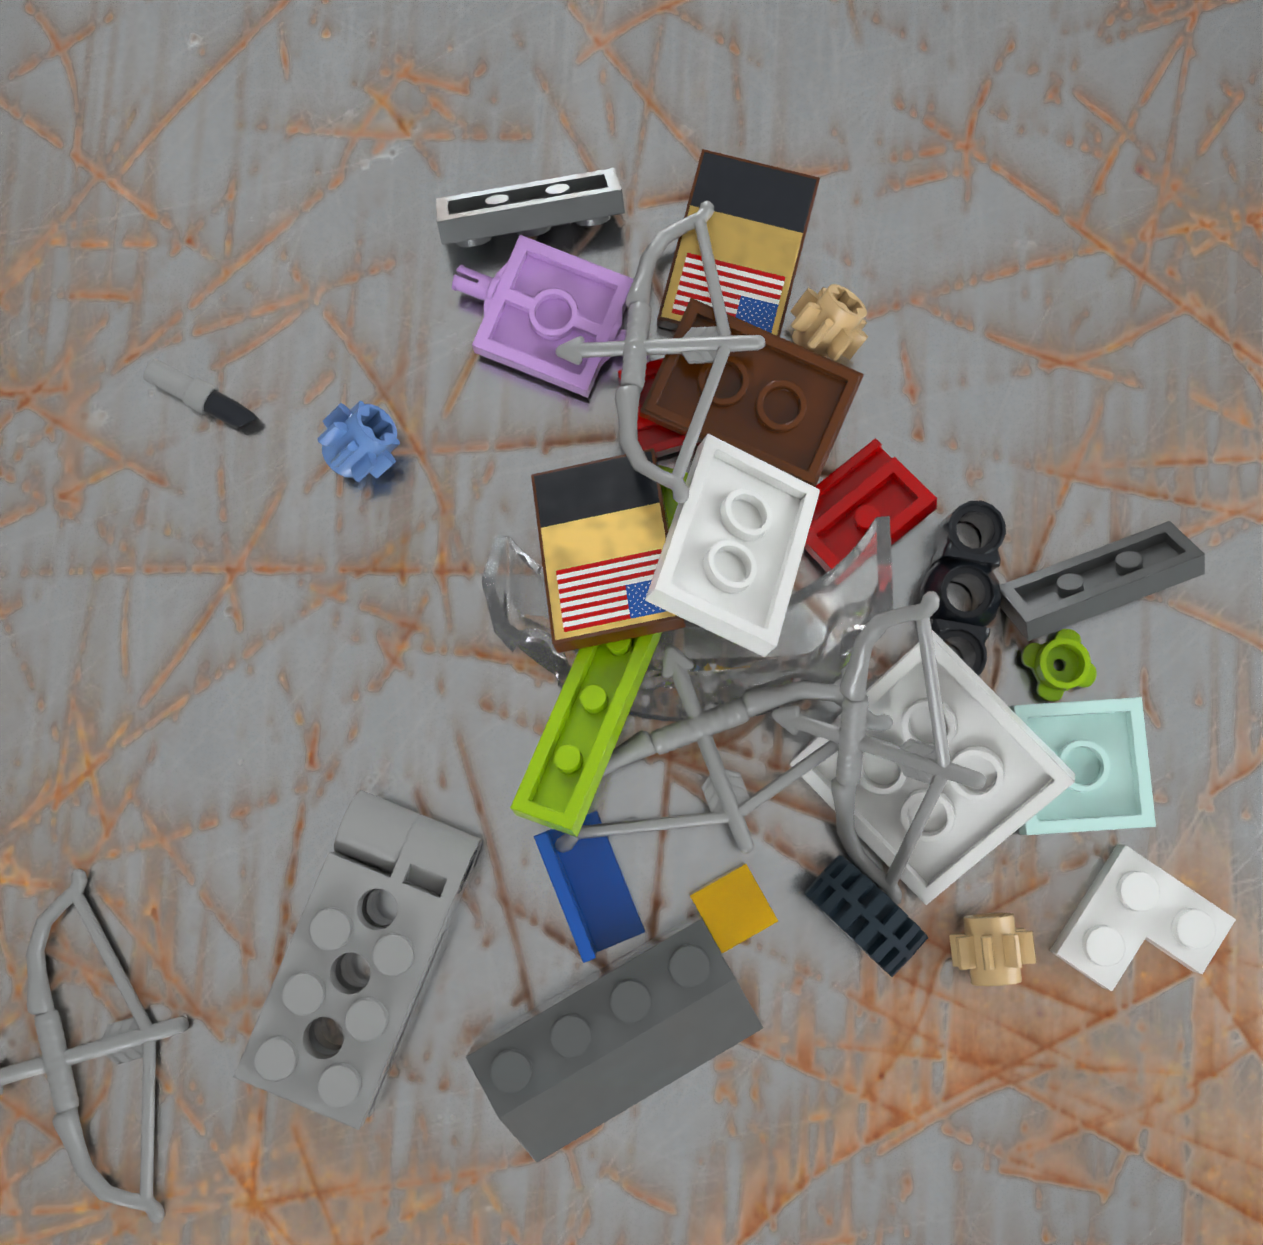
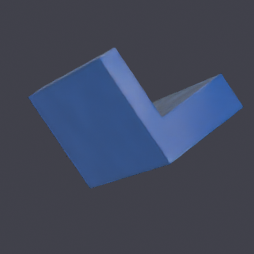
(591, 891)

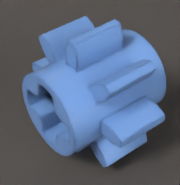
(359, 441)

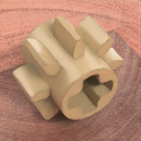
(830, 322)
(992, 949)

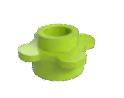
(1076, 659)

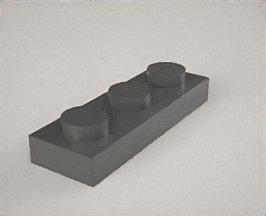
(529, 207)
(1101, 580)

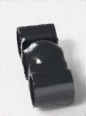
(975, 570)

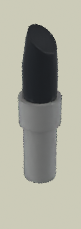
(198, 394)

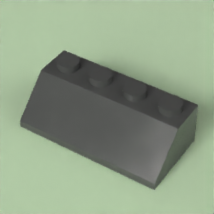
(613, 1039)

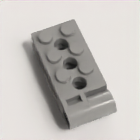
(426, 873)

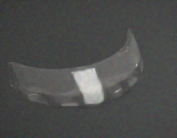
(811, 644)

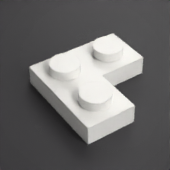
(1134, 904)

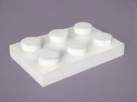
(734, 546)

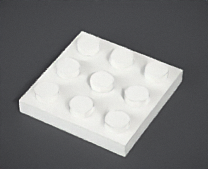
(981, 736)

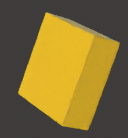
(733, 907)

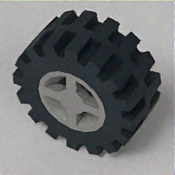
(866, 915)

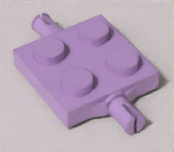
(541, 303)

